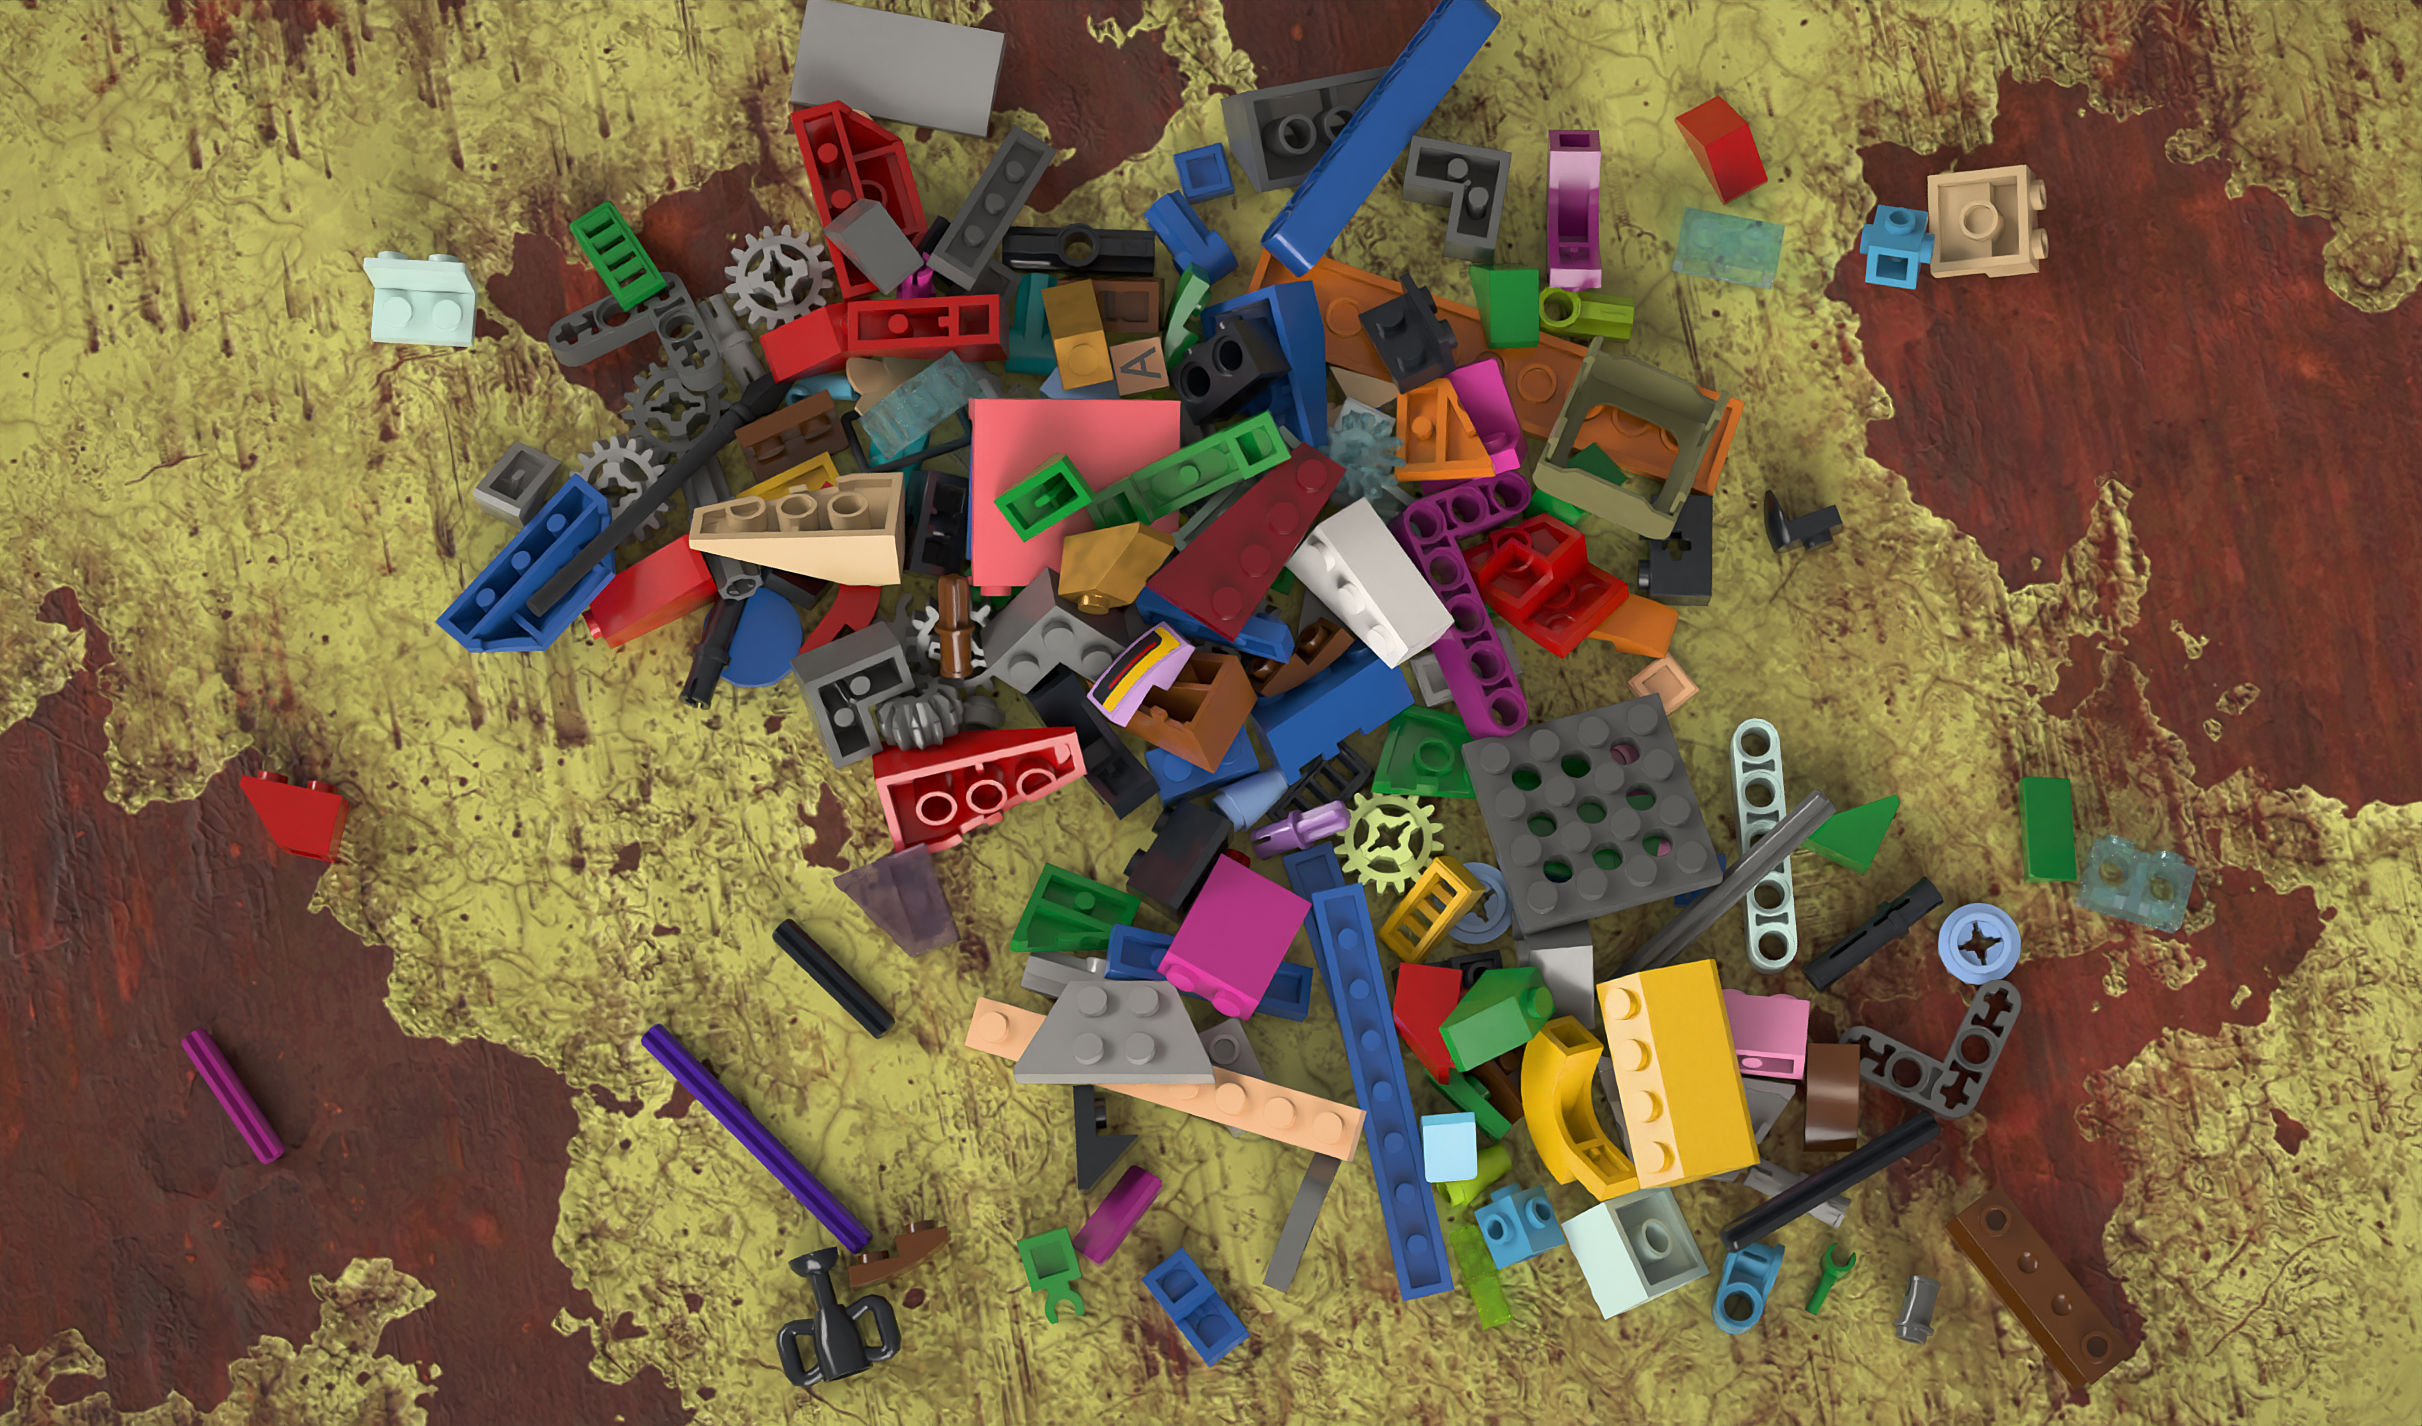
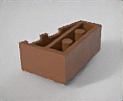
(1199, 710)

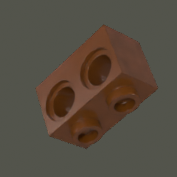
(1127, 303)

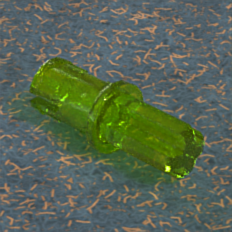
(1480, 1277)

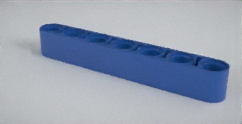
(1378, 132)

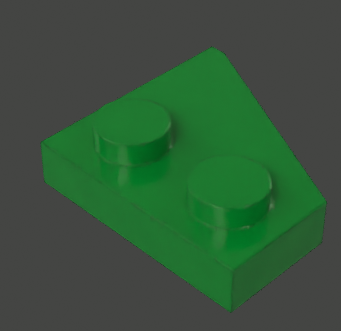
(1071, 913)

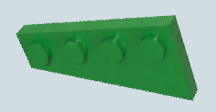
(1426, 757)

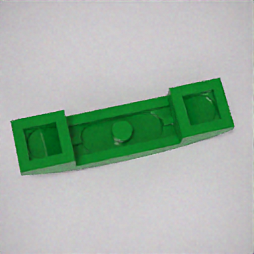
(1191, 473)

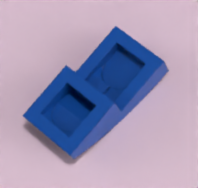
(1195, 1307)

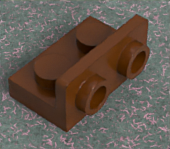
(792, 436)

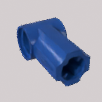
(1189, 238)

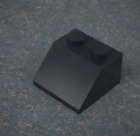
(1179, 858)

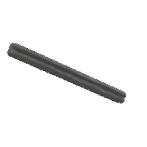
(1735, 884)

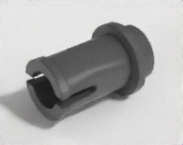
(1917, 1310)

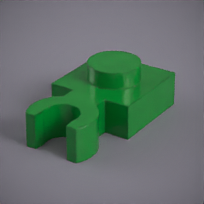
(1051, 1264)

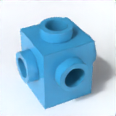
(1896, 246)
(1519, 1225)

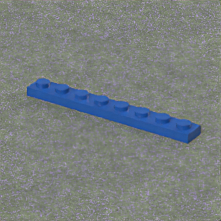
(1382, 1091)

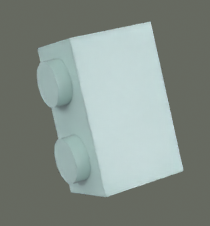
(1634, 1249)

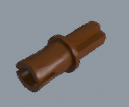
(954, 626)

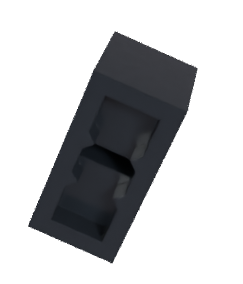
(1229, 369)

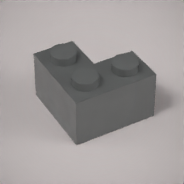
(1467, 182)
(1046, 629)
(845, 680)
(1565, 965)

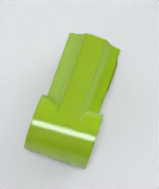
(1588, 315)

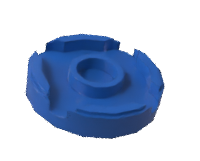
(764, 641)

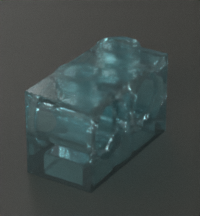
(920, 405)
(2133, 898)

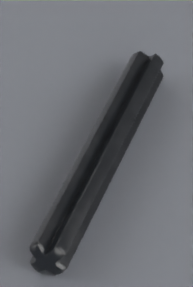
(1829, 1182)

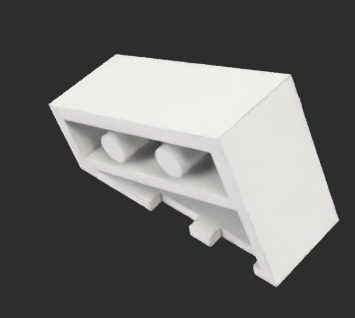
(1371, 584)

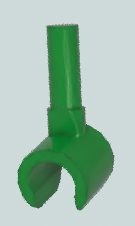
(1828, 1278)

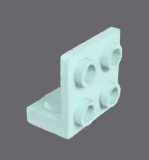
(422, 300)

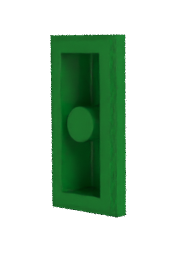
(2046, 829)

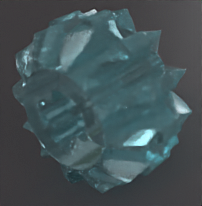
(1376, 464)

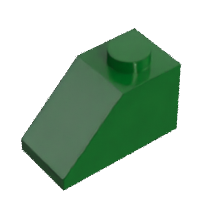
(1497, 1016)

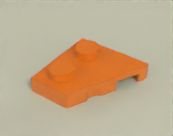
(1438, 436)

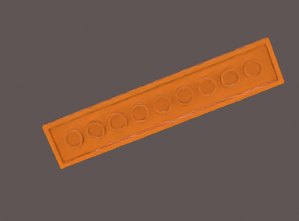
(1534, 376)

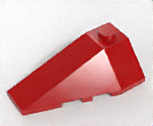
(970, 781)

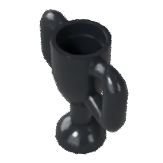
(835, 1329)

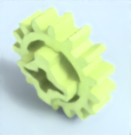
(1401, 859)

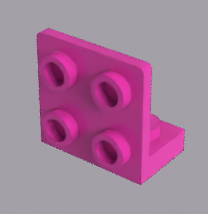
(1493, 415)

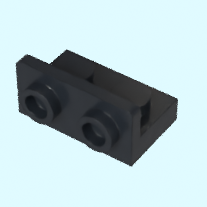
(1410, 337)

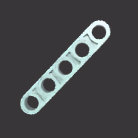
(1754, 821)

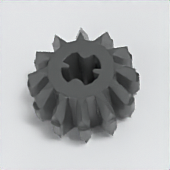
(921, 714)

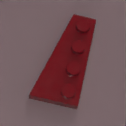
(1245, 549)

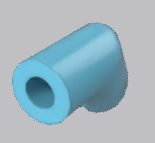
(837, 386)

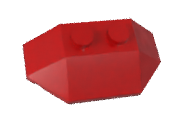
(853, 160)

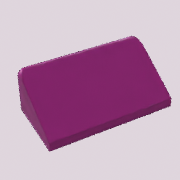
(1117, 1215)

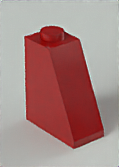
(651, 594)

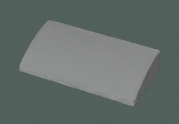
(898, 67)

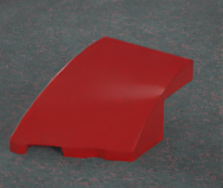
(1543, 582)

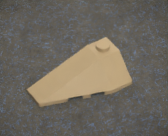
(831, 533)

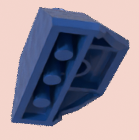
(494, 609)

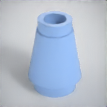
(1249, 798)

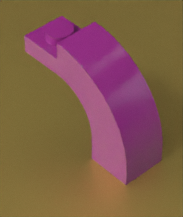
(1573, 210)

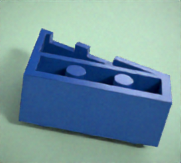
(1313, 717)

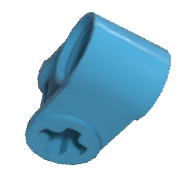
(1750, 1276)

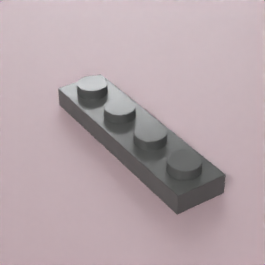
(991, 207)

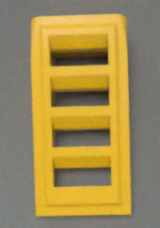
(1458, 904)

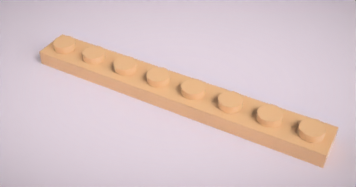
(1232, 1100)

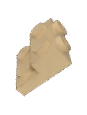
(1987, 222)

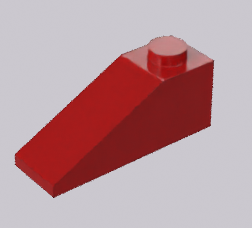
(930, 328)

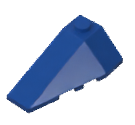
(1296, 321)

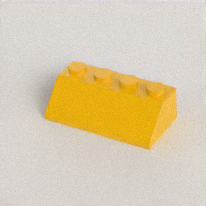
(1677, 1074)

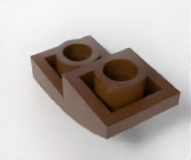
(1314, 651)
(1831, 1097)
(914, 1248)

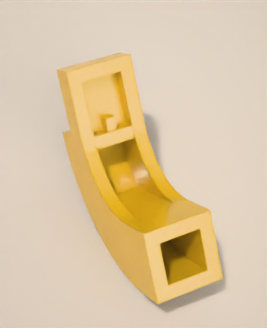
(1560, 1110)

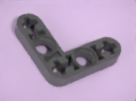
(658, 316)
(1937, 1074)
(1301, 1221)

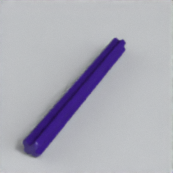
(756, 1138)

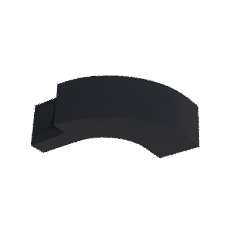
(1111, 768)

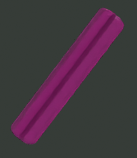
(233, 1096)

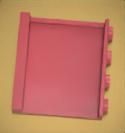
(1018, 434)

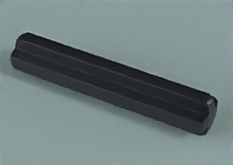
(833, 978)

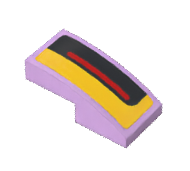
(1148, 661)

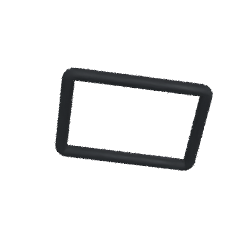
(907, 460)

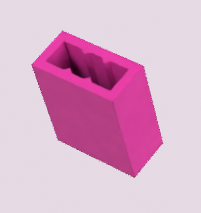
(1234, 938)

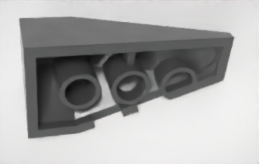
(1289, 127)

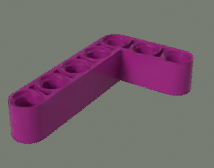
(1459, 595)

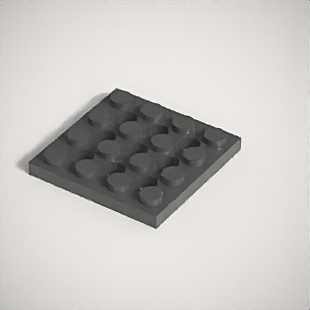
(1591, 890)

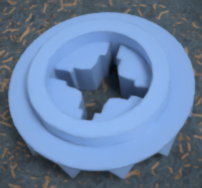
(1497, 908)
(1992, 925)

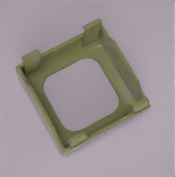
(1647, 395)

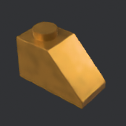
(1077, 334)
(1111, 565)

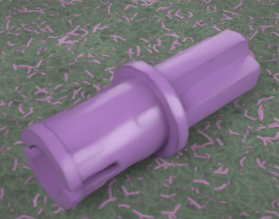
(1301, 829)

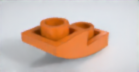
(1639, 627)

